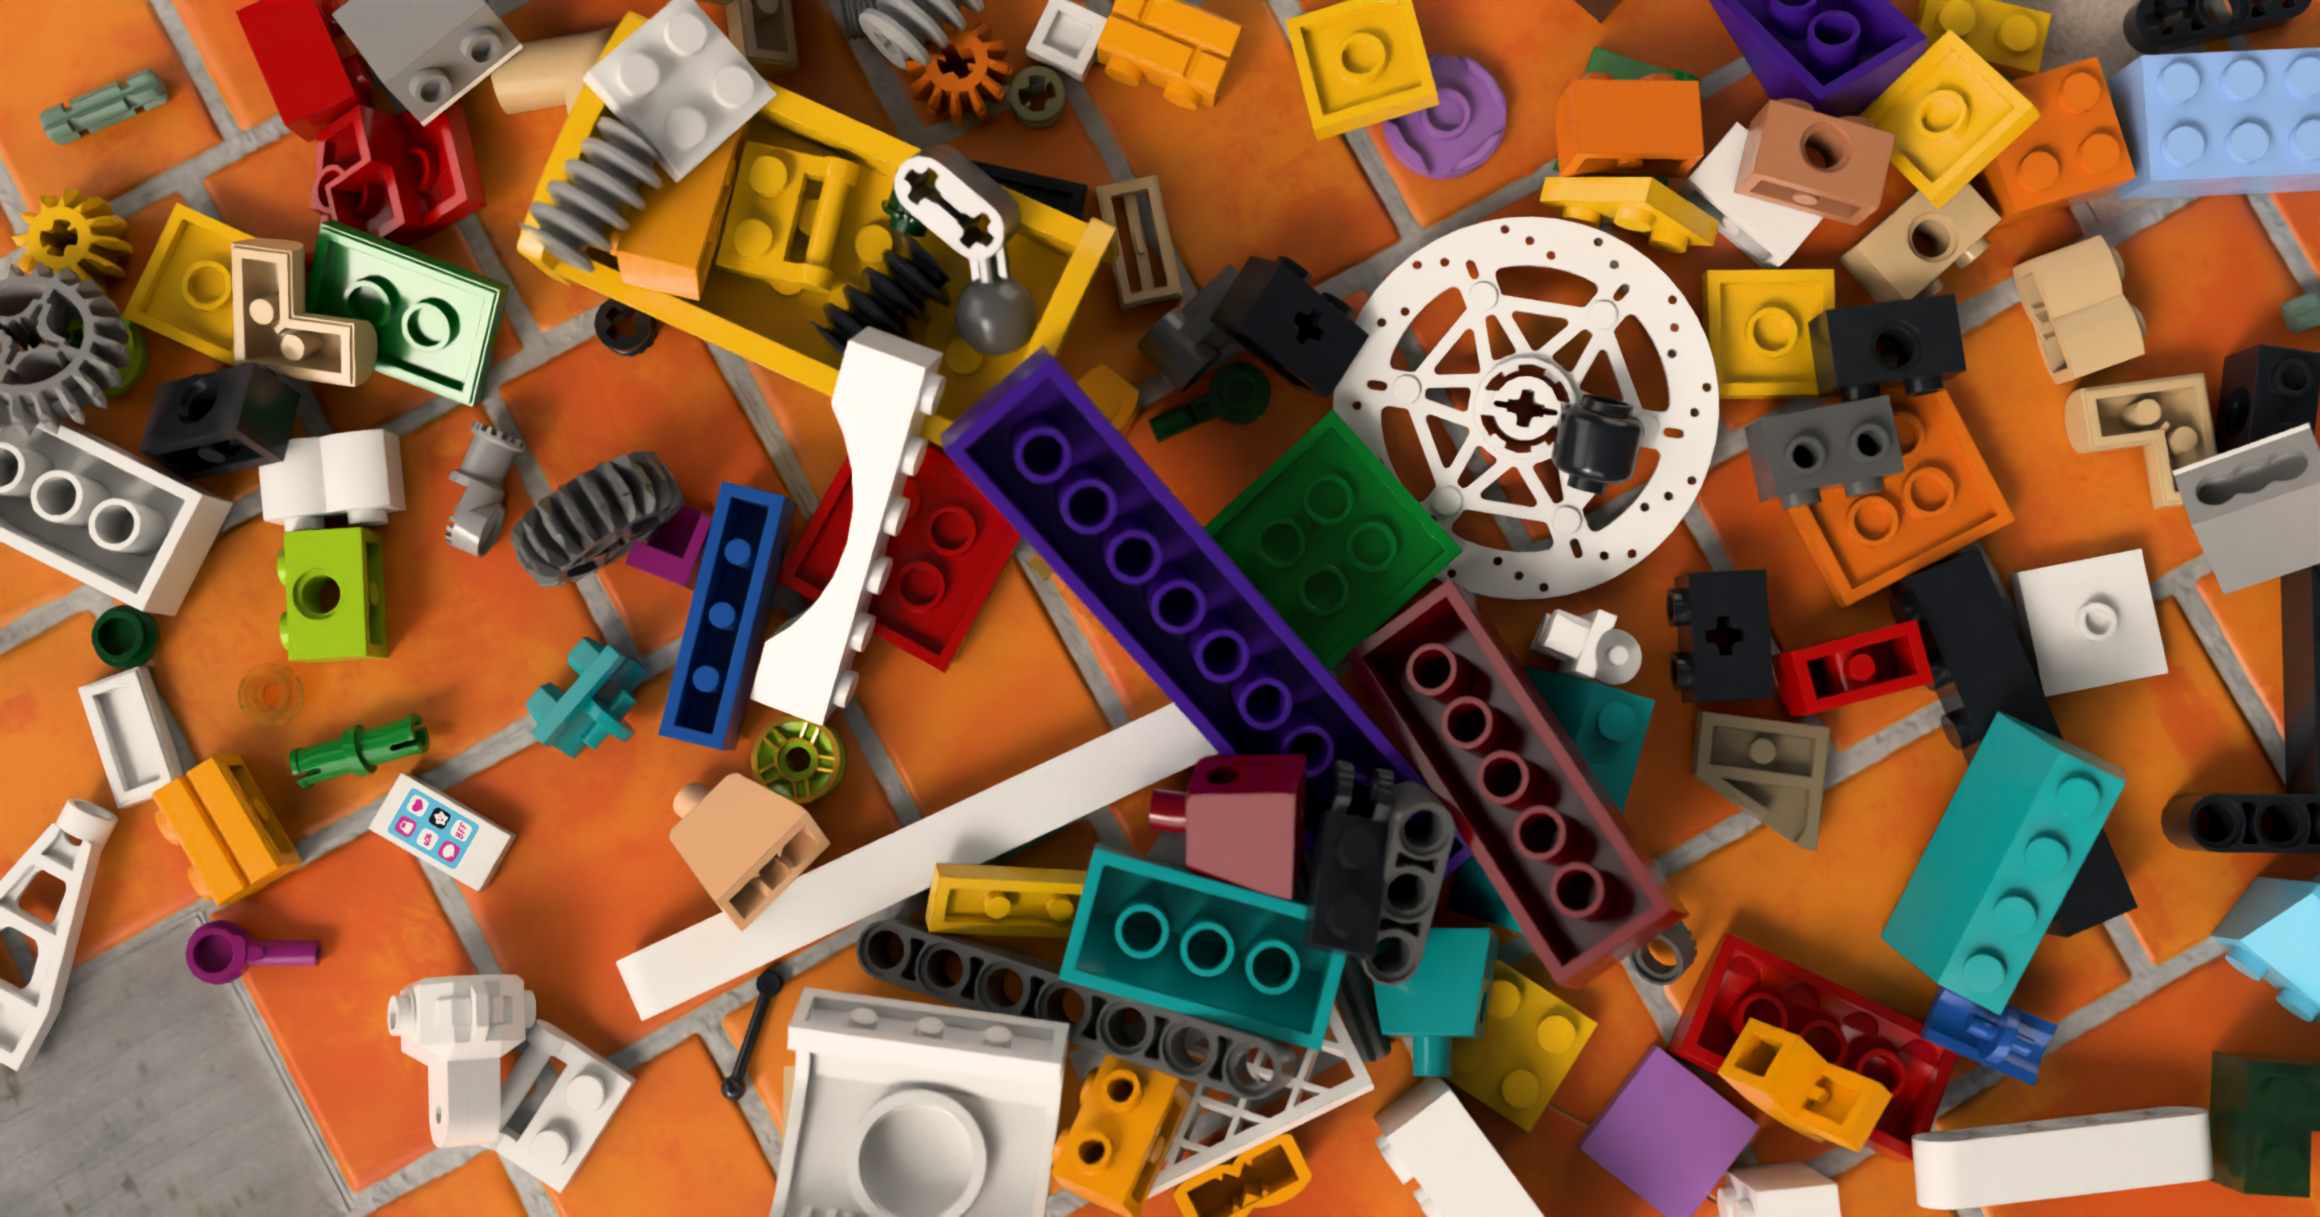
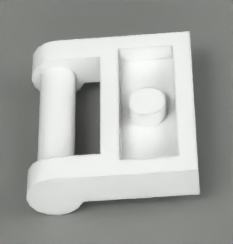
(570, 1115)

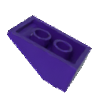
(1823, 50)

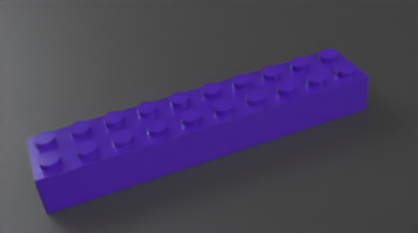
(1167, 586)

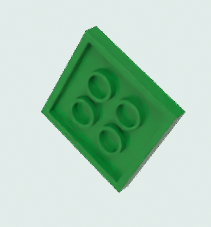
(1332, 539)

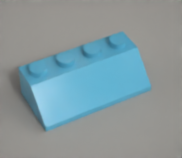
(2277, 938)

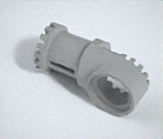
(483, 472)

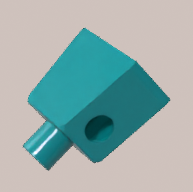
(1443, 998)

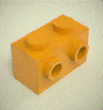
(1120, 1135)

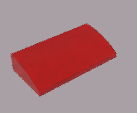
(1833, 1020)

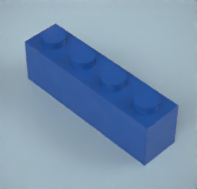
(728, 617)

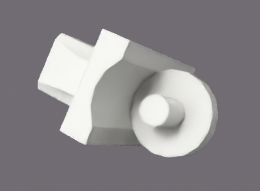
(1588, 646)

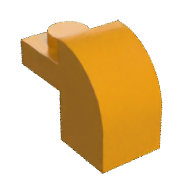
(1801, 1088)

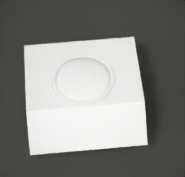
(918, 1110)

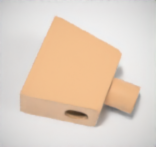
(744, 843)

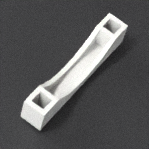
(881, 409)

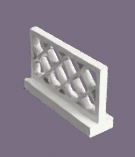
(1265, 1128)

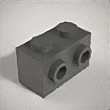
(1824, 450)

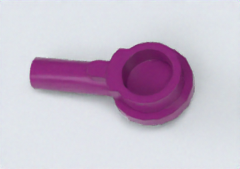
(224, 952)

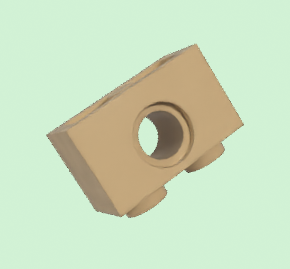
(1891, 266)

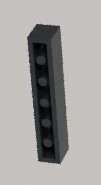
(1983, 670)

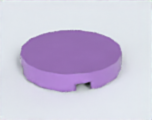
(1460, 131)

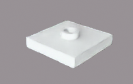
(2089, 622)

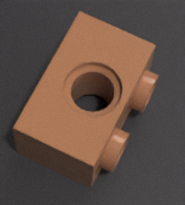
(1780, 172)

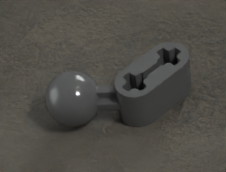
(994, 309)

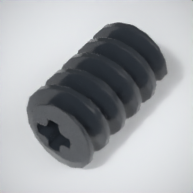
(889, 297)

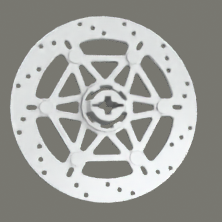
(1645, 300)

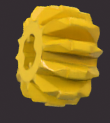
(75, 235)

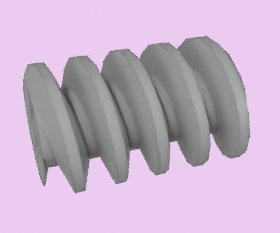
(904, 26)
(595, 195)

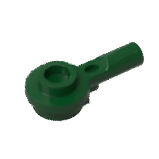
(1236, 396)

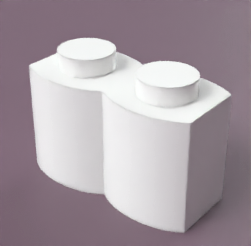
(335, 478)

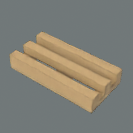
(1149, 295)

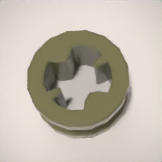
(1021, 88)

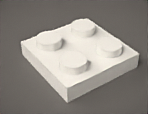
(679, 86)

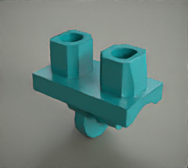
(592, 704)

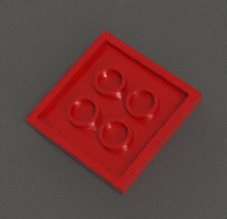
(941, 564)

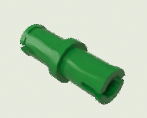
(359, 750)

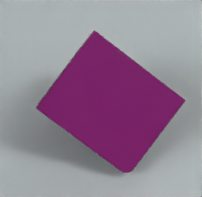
(675, 550)

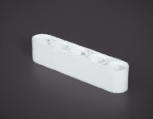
(2062, 1157)

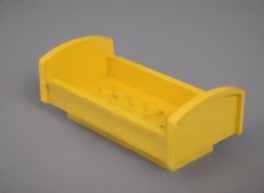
(770, 320)

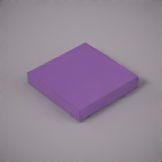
(1667, 1135)

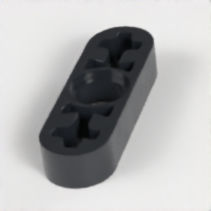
(2197, 27)

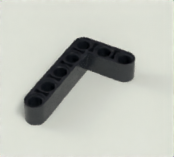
(2296, 814)

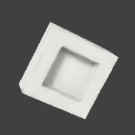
(1066, 38)

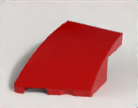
(396, 174)

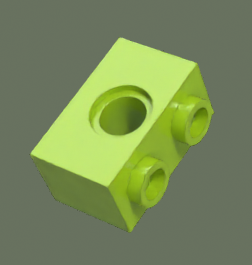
(358, 621)

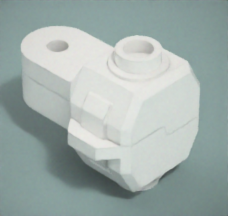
(461, 1033)

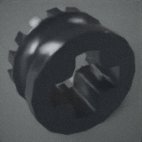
(623, 344)

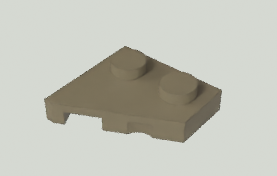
(1765, 770)

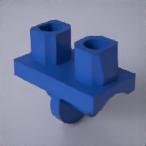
(2003, 1042)

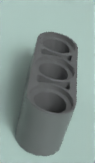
(1410, 910)

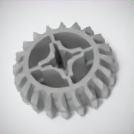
(38, 367)

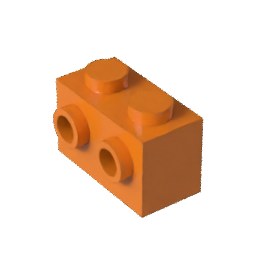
(1628, 127)

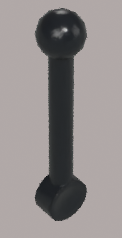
(768, 985)

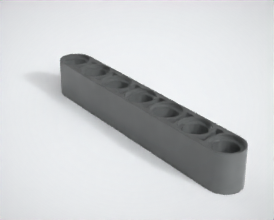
(1042, 998)

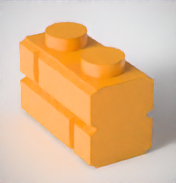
(1171, 48)
(224, 830)

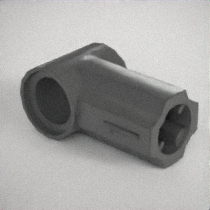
(1185, 340)

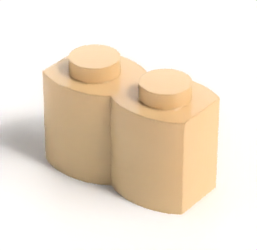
(2080, 309)

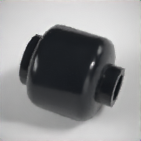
(1597, 443)

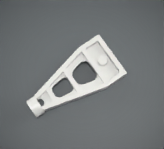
(31, 1011)

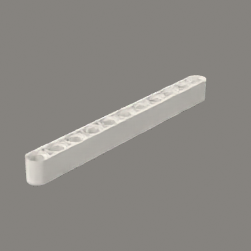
(906, 859)

